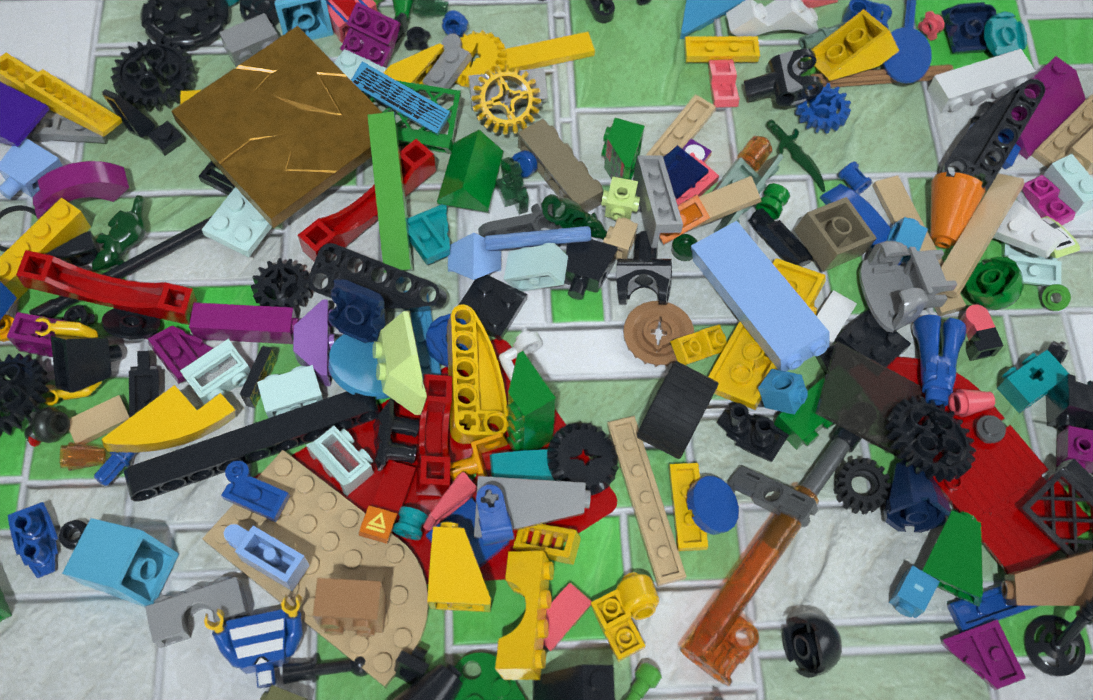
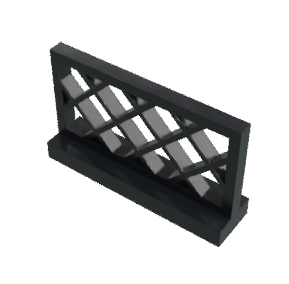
(1078, 482)

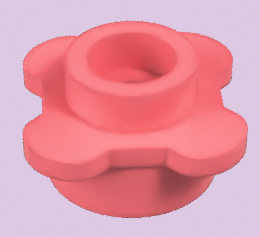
(936, 22)

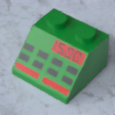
(622, 147)

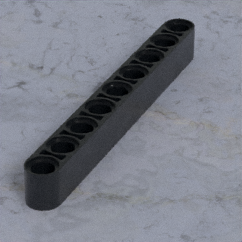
(248, 444)

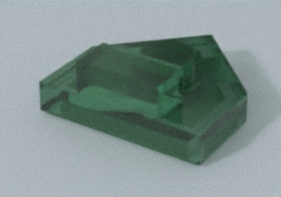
(510, 186)

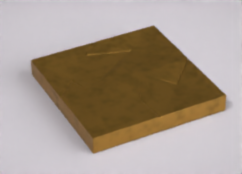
(281, 125)

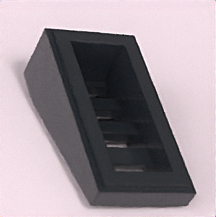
(131, 117)
(78, 251)

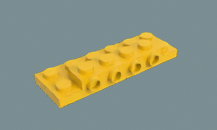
(743, 361)

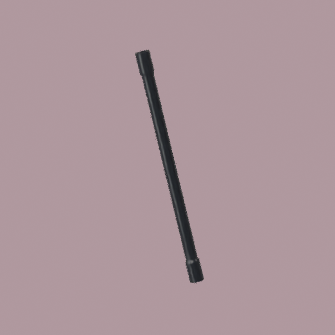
(55, 306)

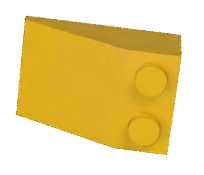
(854, 47)

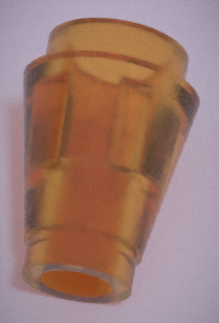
(80, 456)

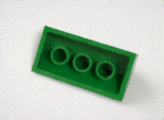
(529, 408)

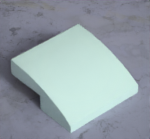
(1034, 268)

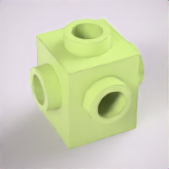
(621, 198)

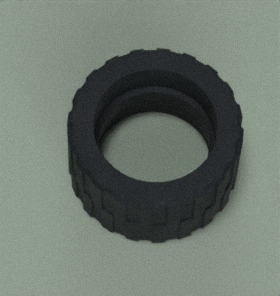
(677, 409)

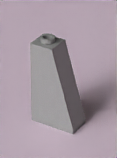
(534, 501)

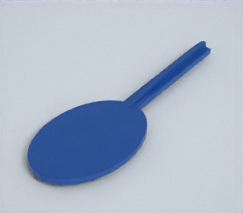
(914, 51)

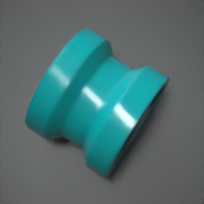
(410, 523)

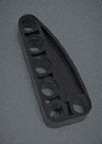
(983, 135)
(390, 289)

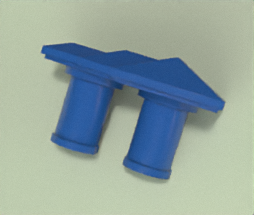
(34, 538)

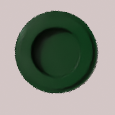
(682, 247)

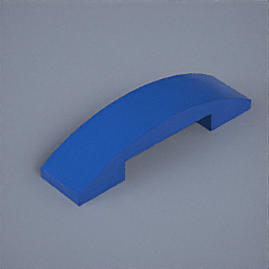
(867, 212)

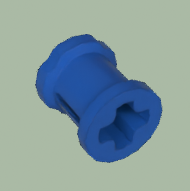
(855, 178)

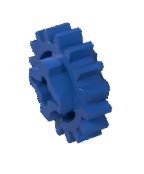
(823, 110)

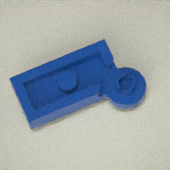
(253, 493)

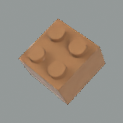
(349, 606)

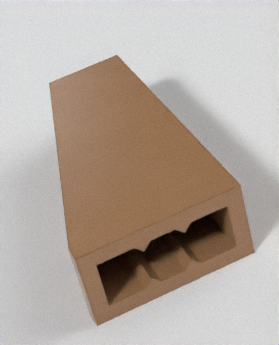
(1053, 583)

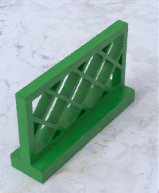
(438, 143)

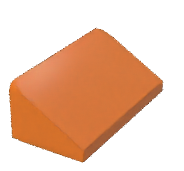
(691, 213)

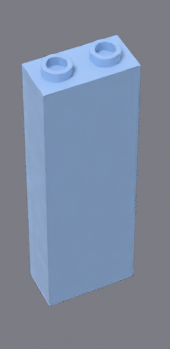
(760, 297)

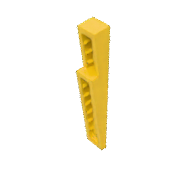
(57, 96)

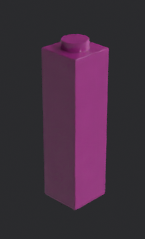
(243, 323)

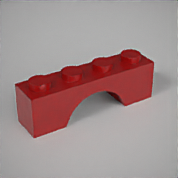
(432, 450)

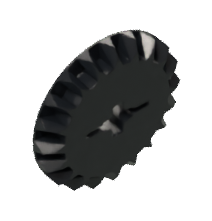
(570, 443)

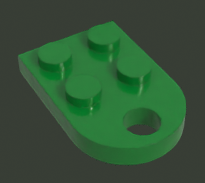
(489, 683)

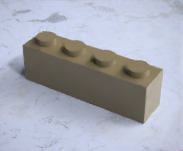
(559, 166)

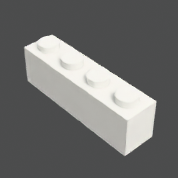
(980, 81)

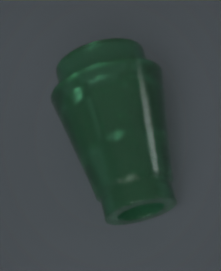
(430, 8)

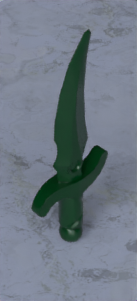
(796, 151)

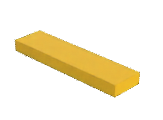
(550, 52)

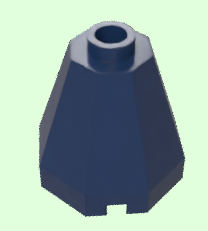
(914, 501)

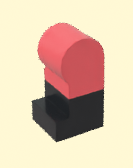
(981, 333)

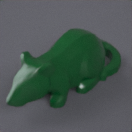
(570, 214)
(125, 232)

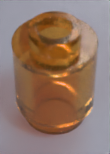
(756, 152)

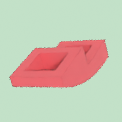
(723, 83)
(564, 614)

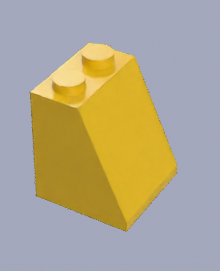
(454, 573)

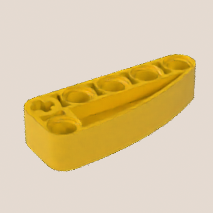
(484, 384)

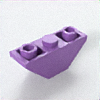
(314, 341)

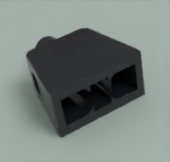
(588, 266)

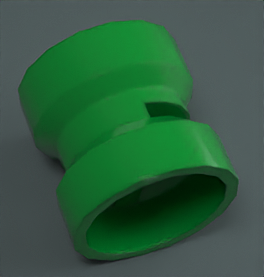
(774, 198)

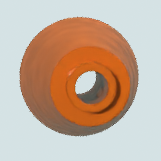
(952, 206)

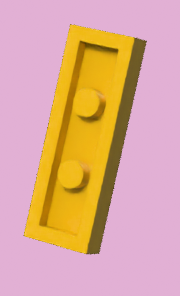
(721, 48)
(688, 534)

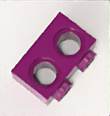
(25, 339)

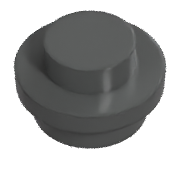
(990, 429)

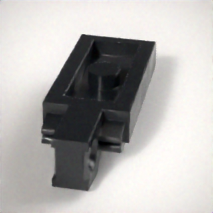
(780, 238)
(142, 383)

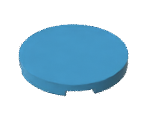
(354, 367)

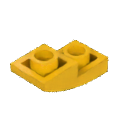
(699, 345)
(617, 626)

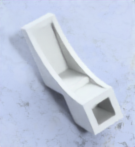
(755, 19)

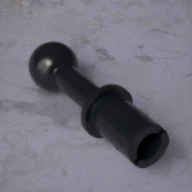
(309, 670)

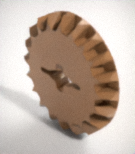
(644, 321)

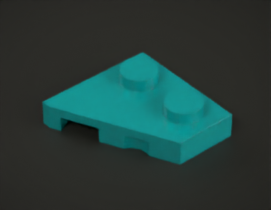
(429, 234)

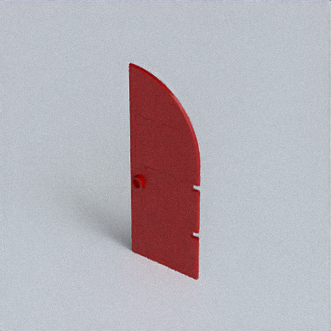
(998, 485)

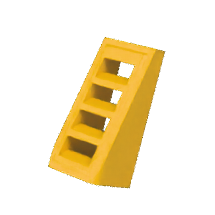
(566, 556)

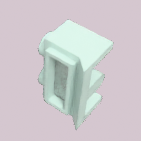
(216, 372)
(341, 458)

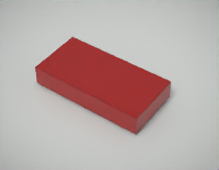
(394, 487)

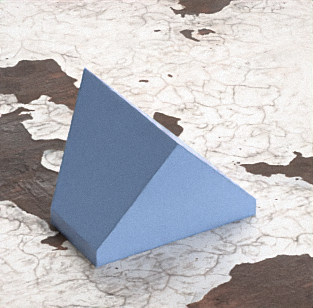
(472, 259)

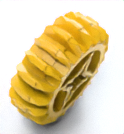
(495, 103)

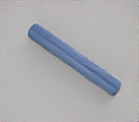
(537, 238)

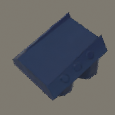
(966, 26)
(357, 311)

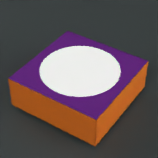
(699, 150)

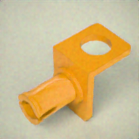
(475, 463)

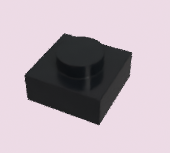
(166, 138)

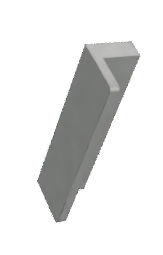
(656, 198)

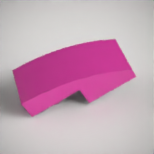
(1044, 199)

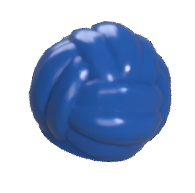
(454, 23)

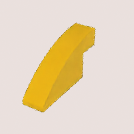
(168, 423)

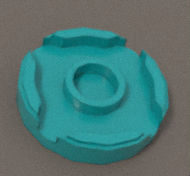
(1004, 34)

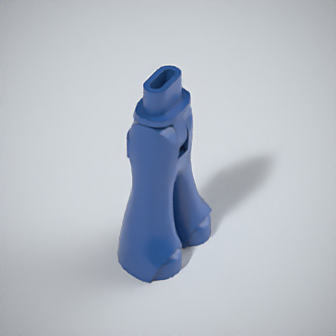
(938, 372)

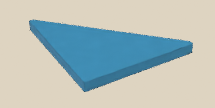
(703, 13)

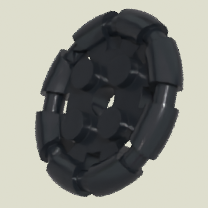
(203, 18)

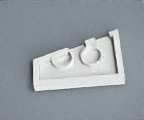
(1028, 231)

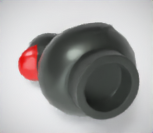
(47, 426)

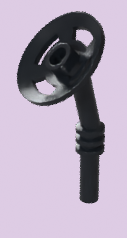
(1059, 641)

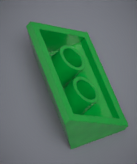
(471, 173)

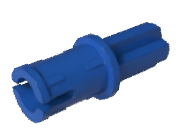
(113, 467)

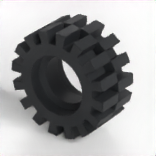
(873, 475)

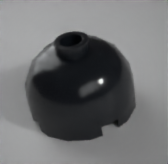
(812, 644)

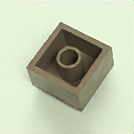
(834, 234)

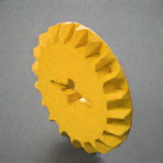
(490, 53)

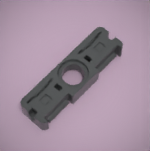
(789, 502)

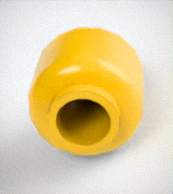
(638, 595)

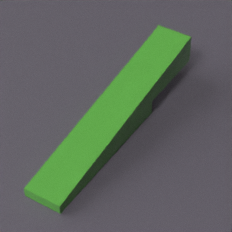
(389, 191)

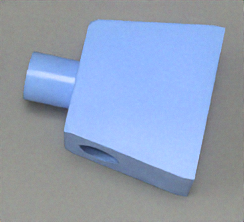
(24, 167)

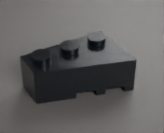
(1070, 404)

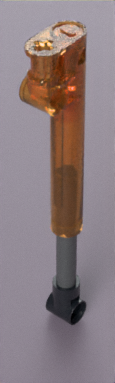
(714, 635)

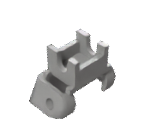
(900, 293)

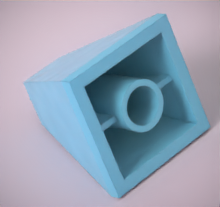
(308, 15)

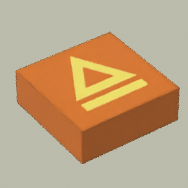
(377, 524)

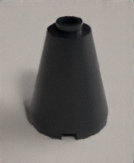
(437, 684)

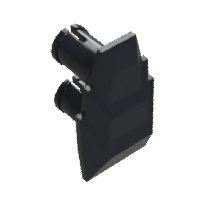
(383, 426)
(752, 433)

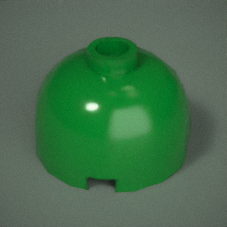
(996, 283)

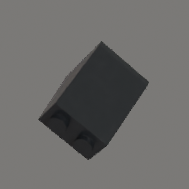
(576, 683)

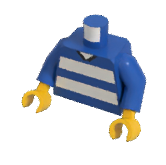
(259, 640)

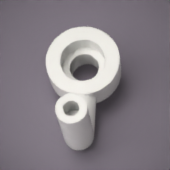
(527, 342)

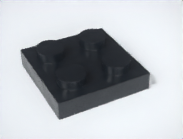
(494, 304)
(872, 340)

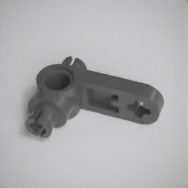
(518, 224)

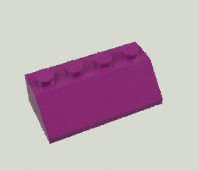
(1060, 100)

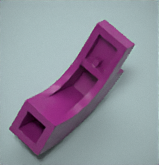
(78, 181)

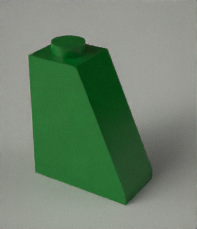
(958, 558)

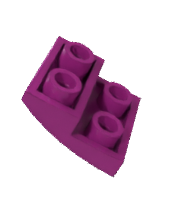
(371, 35)

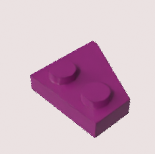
(177, 350)
(987, 654)

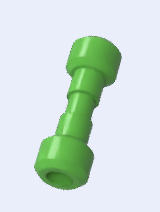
(646, 677)

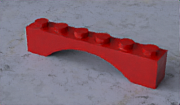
(350, 222)
(61, 278)

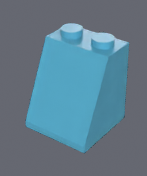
(121, 562)

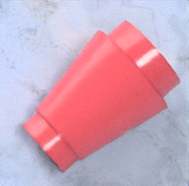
(968, 402)

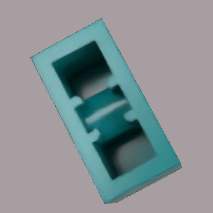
(1031, 381)

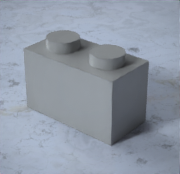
(248, 38)

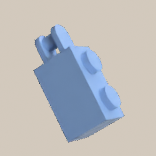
(267, 555)

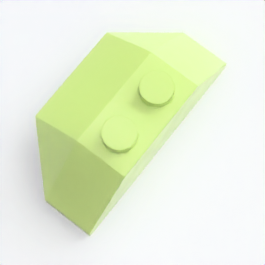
(399, 364)

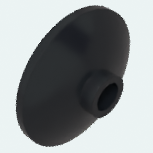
(129, 324)

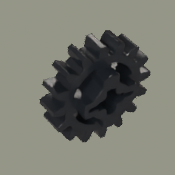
(270, 283)

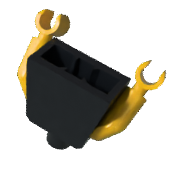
(79, 359)

